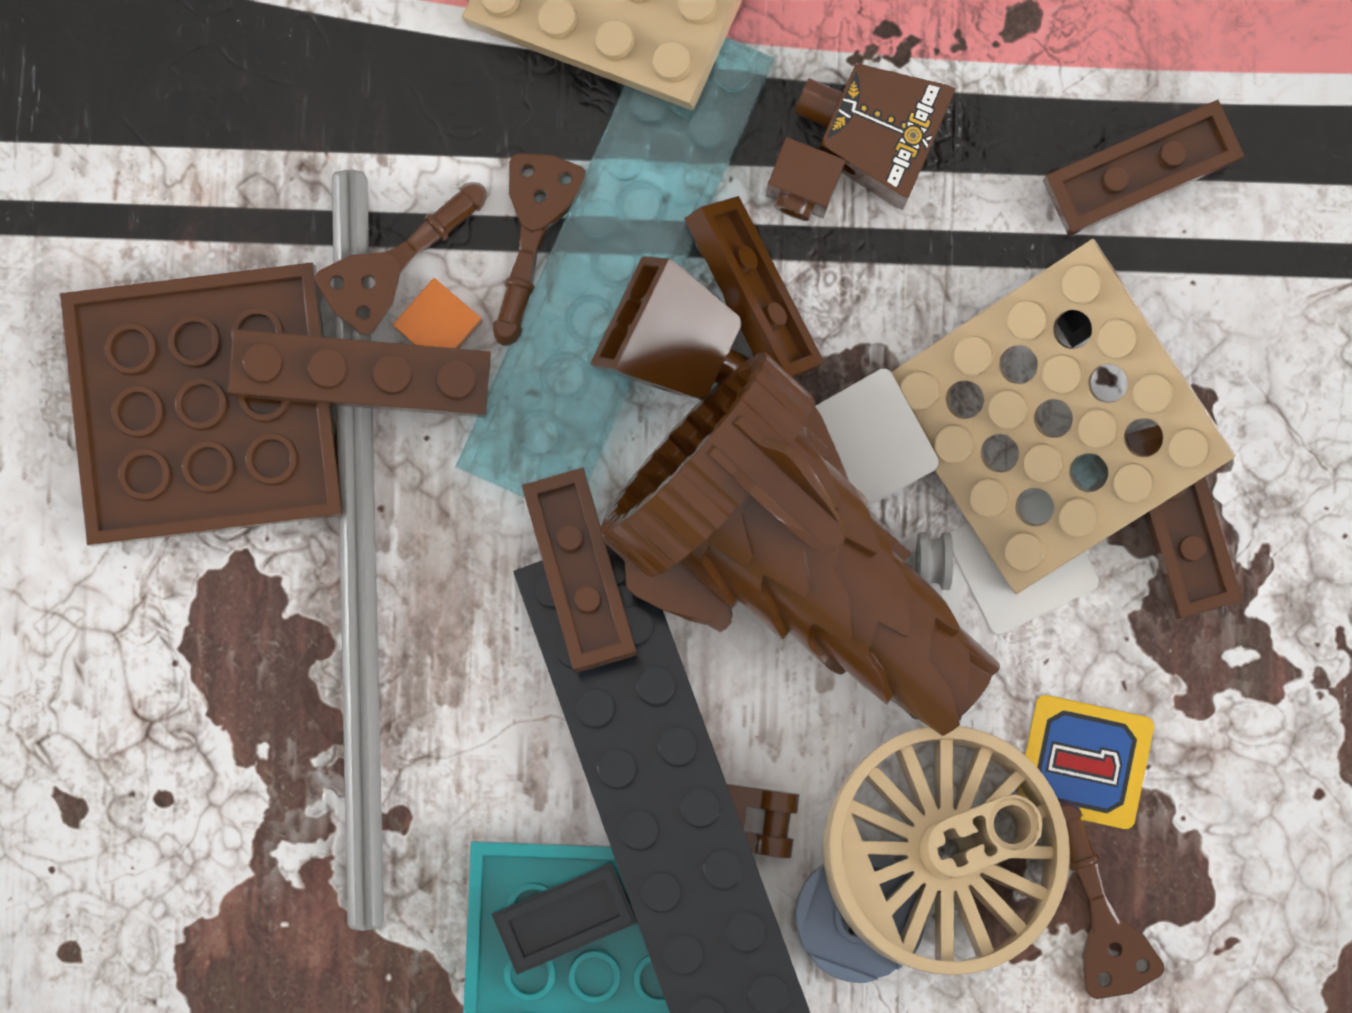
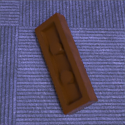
(1143, 167)
(753, 285)
(1189, 542)
(579, 570)

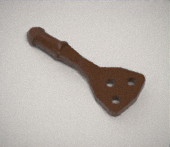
(535, 221)
(387, 266)
(1106, 925)

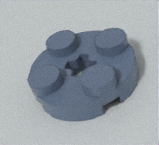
(826, 933)

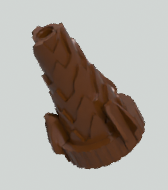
(762, 514)

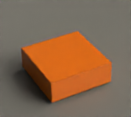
(437, 318)

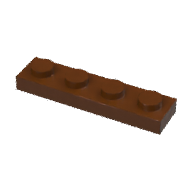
(359, 373)

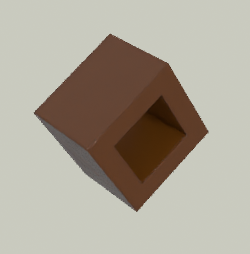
(803, 180)

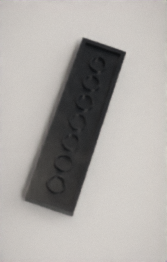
(668, 815)

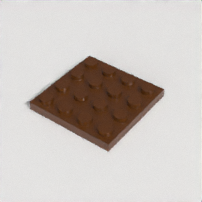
(155, 418)

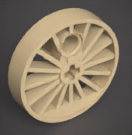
(953, 879)

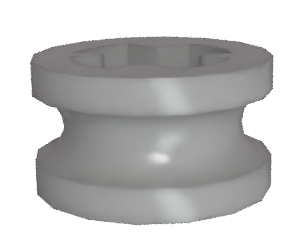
(935, 559)

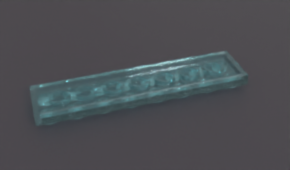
(646, 176)

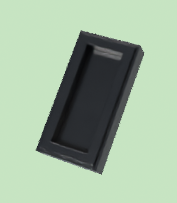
(564, 917)

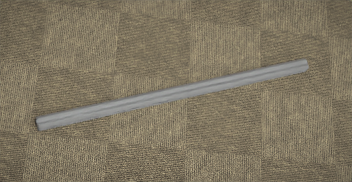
(358, 596)

